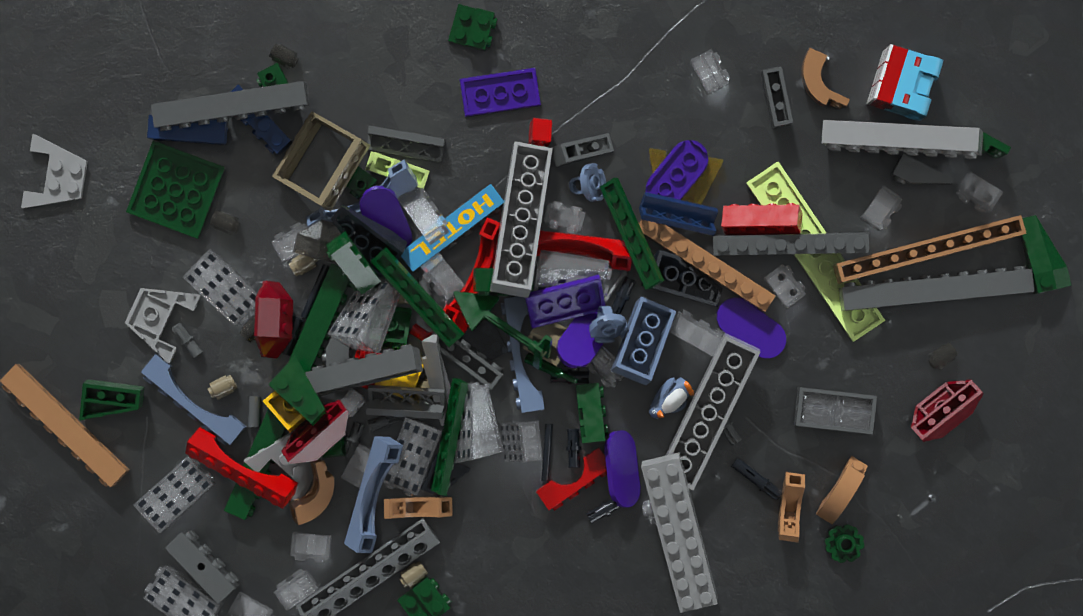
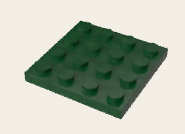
(175, 189)

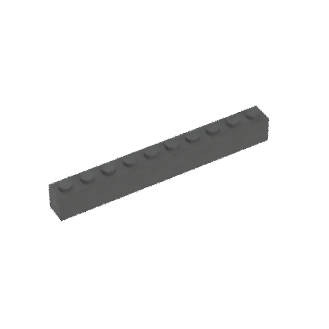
(936, 289)

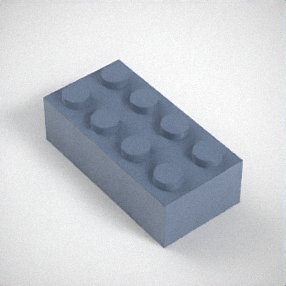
(643, 341)

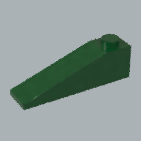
(1043, 258)

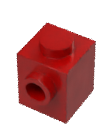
(540, 132)

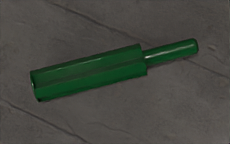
(550, 369)

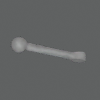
(623, 273)

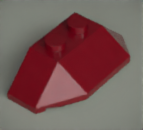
(273, 319)
(945, 409)
(311, 442)

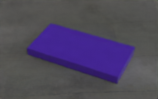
(500, 92)
(565, 301)

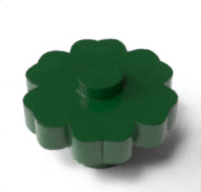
(844, 543)

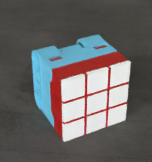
(904, 82)

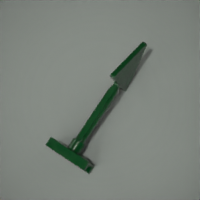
(477, 308)

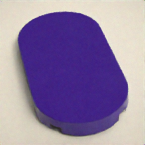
(679, 170)
(384, 208)
(752, 326)
(576, 345)
(622, 468)

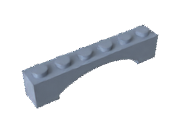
(400, 180)
(160, 373)
(529, 397)
(361, 530)

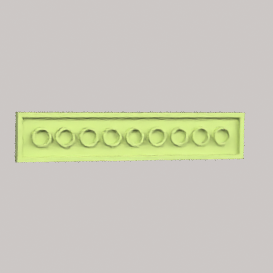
(776, 187)

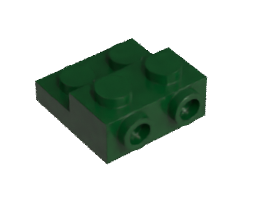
(472, 27)
(994, 147)
(398, 329)
(425, 599)

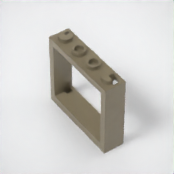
(342, 173)

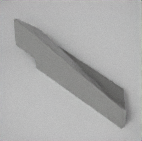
(435, 369)

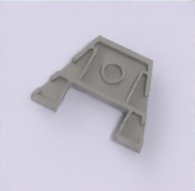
(64, 175)
(151, 314)
(299, 472)

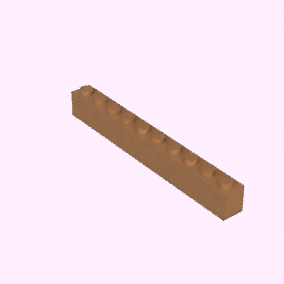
(929, 249)

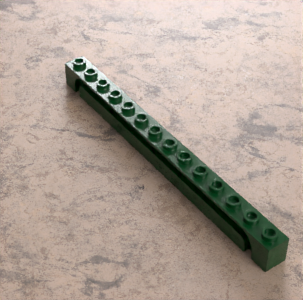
(306, 351)

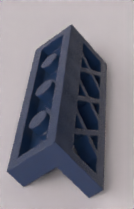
(680, 213)

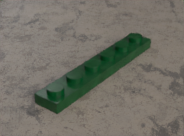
(631, 233)
(417, 297)
(449, 436)

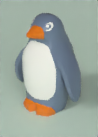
(670, 397)

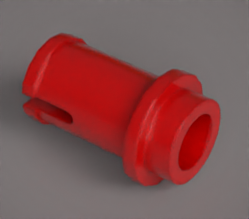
(419, 332)

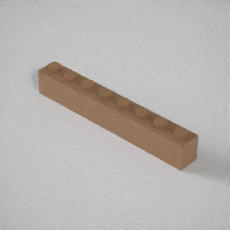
(708, 264)
(64, 425)

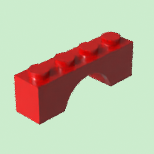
(553, 493)

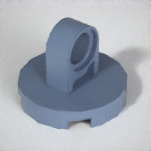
(590, 179)
(607, 325)

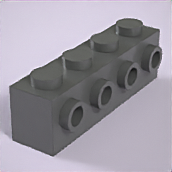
(472, 362)

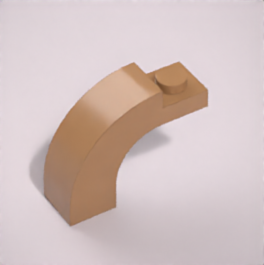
(813, 82)
(843, 490)
(318, 498)
(790, 506)
(417, 507)

